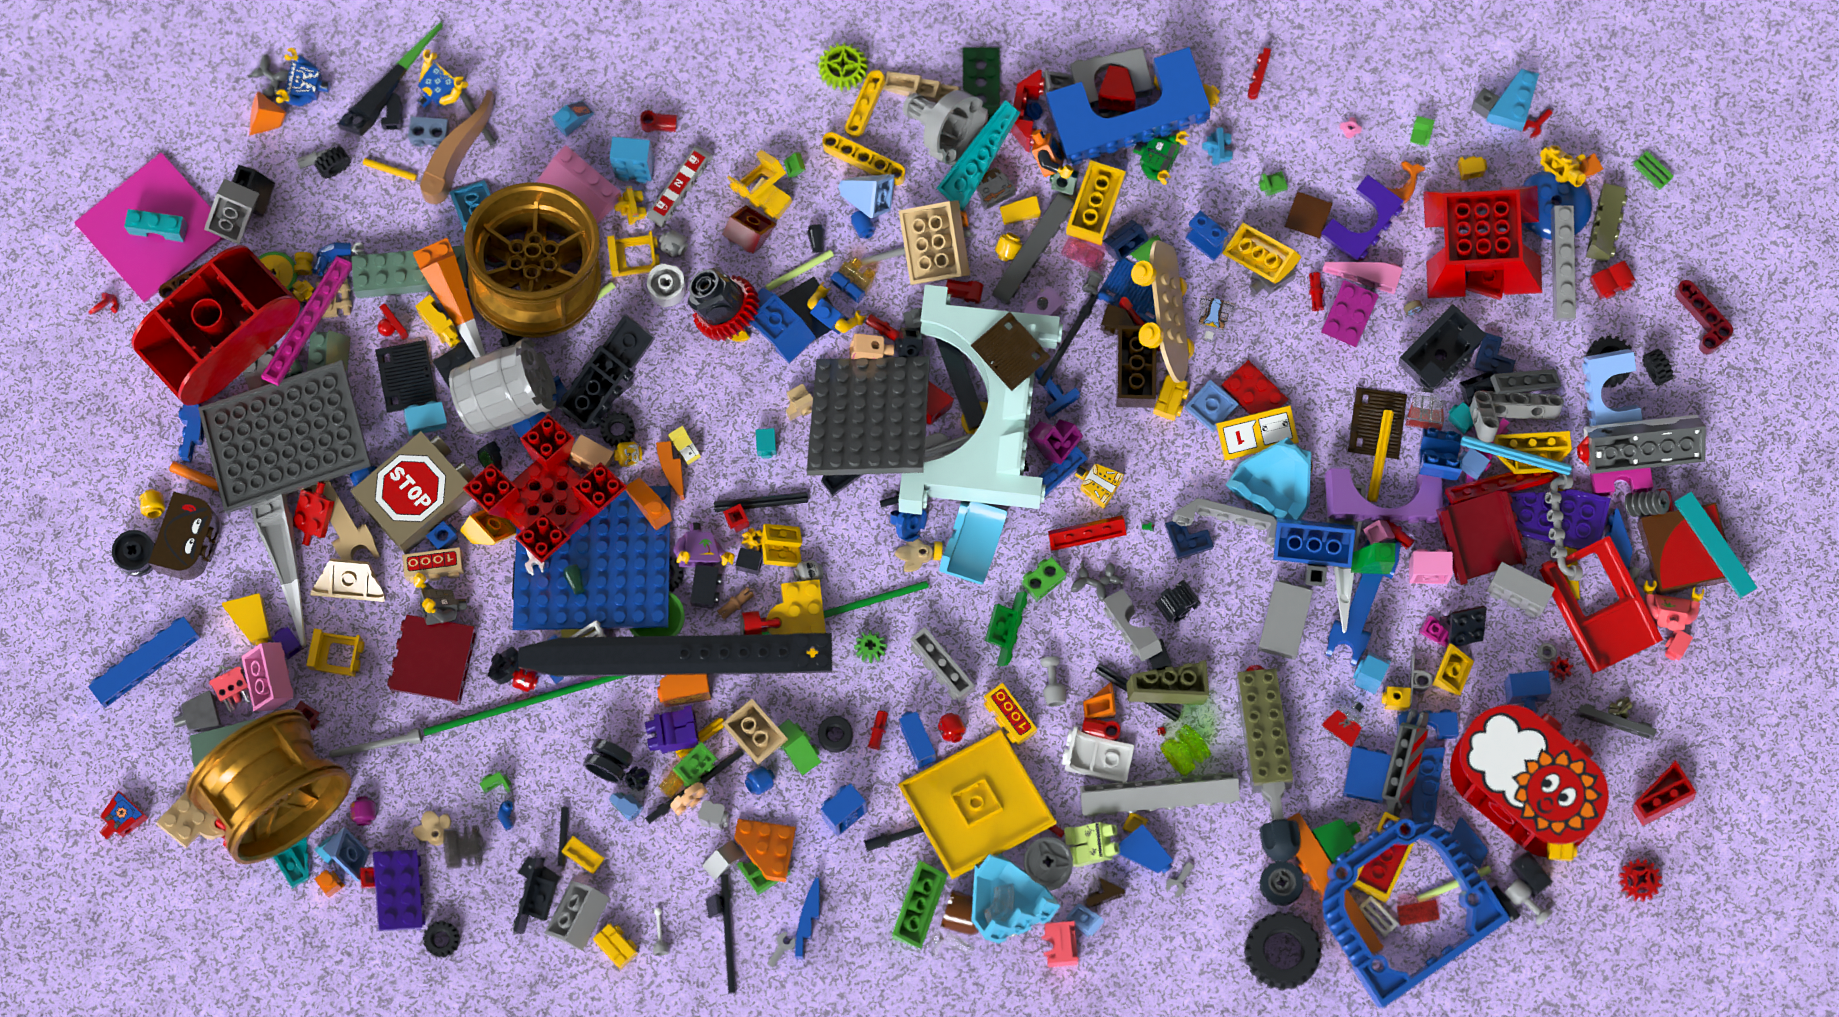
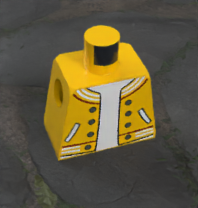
(1099, 483)

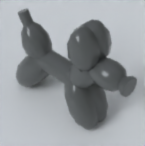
(280, 76)
(1100, 584)

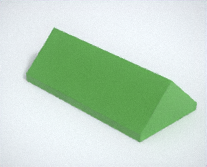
(919, 905)

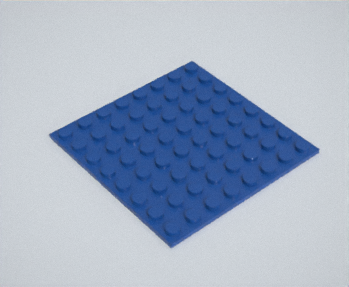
(621, 569)

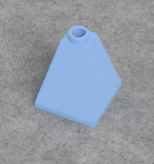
(869, 193)

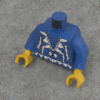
(303, 81)

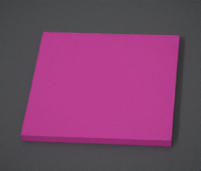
(152, 259)

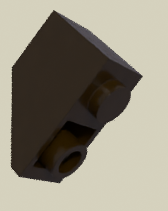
(1112, 318)

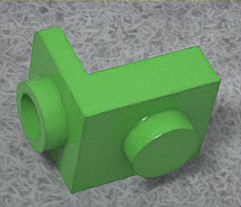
(492, 781)

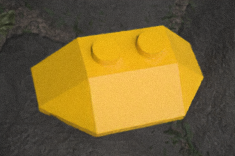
(1545, 444)

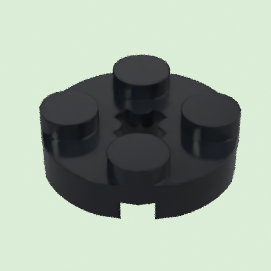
(504, 666)

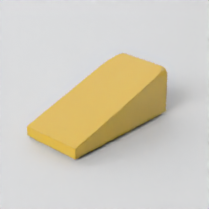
(1020, 210)

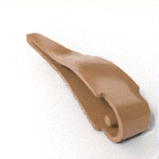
(449, 154)

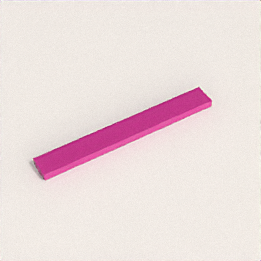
(307, 321)

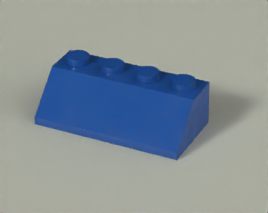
(1314, 542)

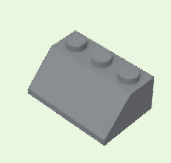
(577, 915)

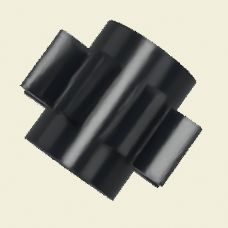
(637, 778)

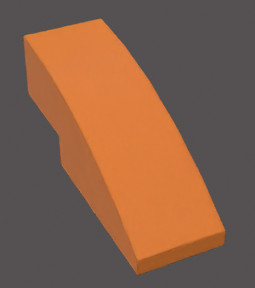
(671, 467)

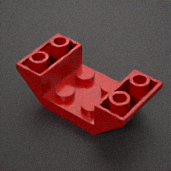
(1030, 89)

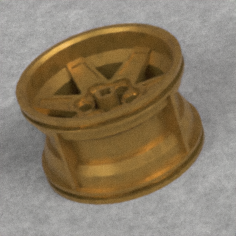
(533, 209)
(268, 786)

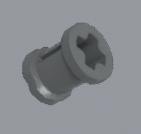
(1092, 282)

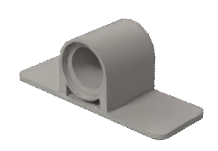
(1414, 675)

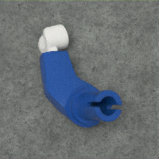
(329, 252)

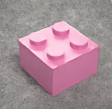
(1430, 567)

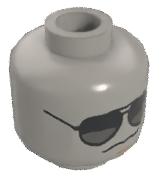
(808, 571)

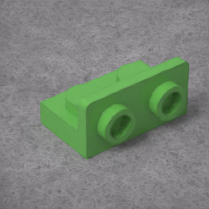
(694, 764)

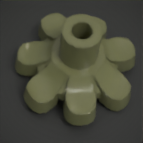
(1621, 707)

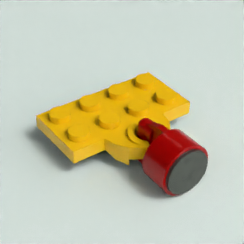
(797, 614)

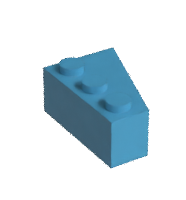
(1515, 102)
(1371, 672)

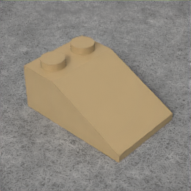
(754, 731)

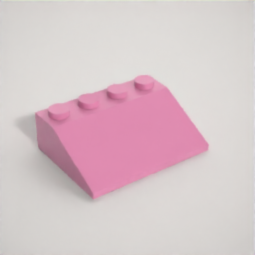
(578, 177)

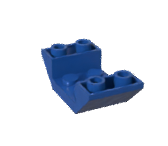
(781, 326)
(1440, 454)

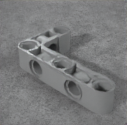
(1488, 406)

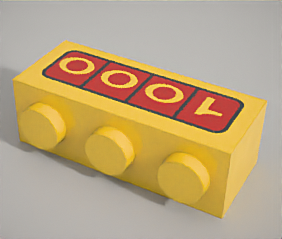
(1009, 715)

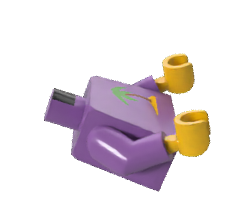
(700, 549)

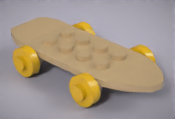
(1168, 290)

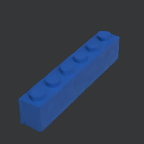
(143, 662)

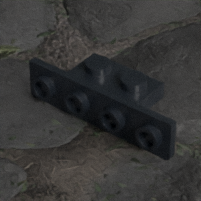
(536, 896)

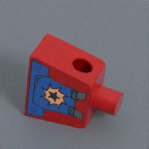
(121, 816)

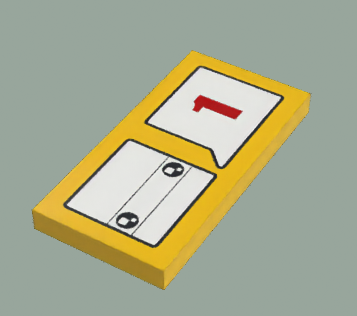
(1256, 432)

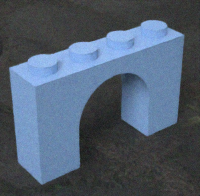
(1598, 370)

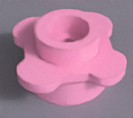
(1349, 133)

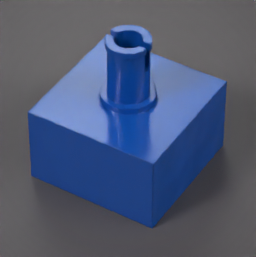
(1527, 688)

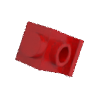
(736, 518)

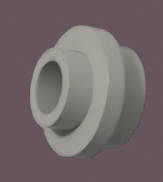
(1547, 646)

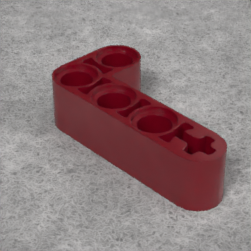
(1700, 314)

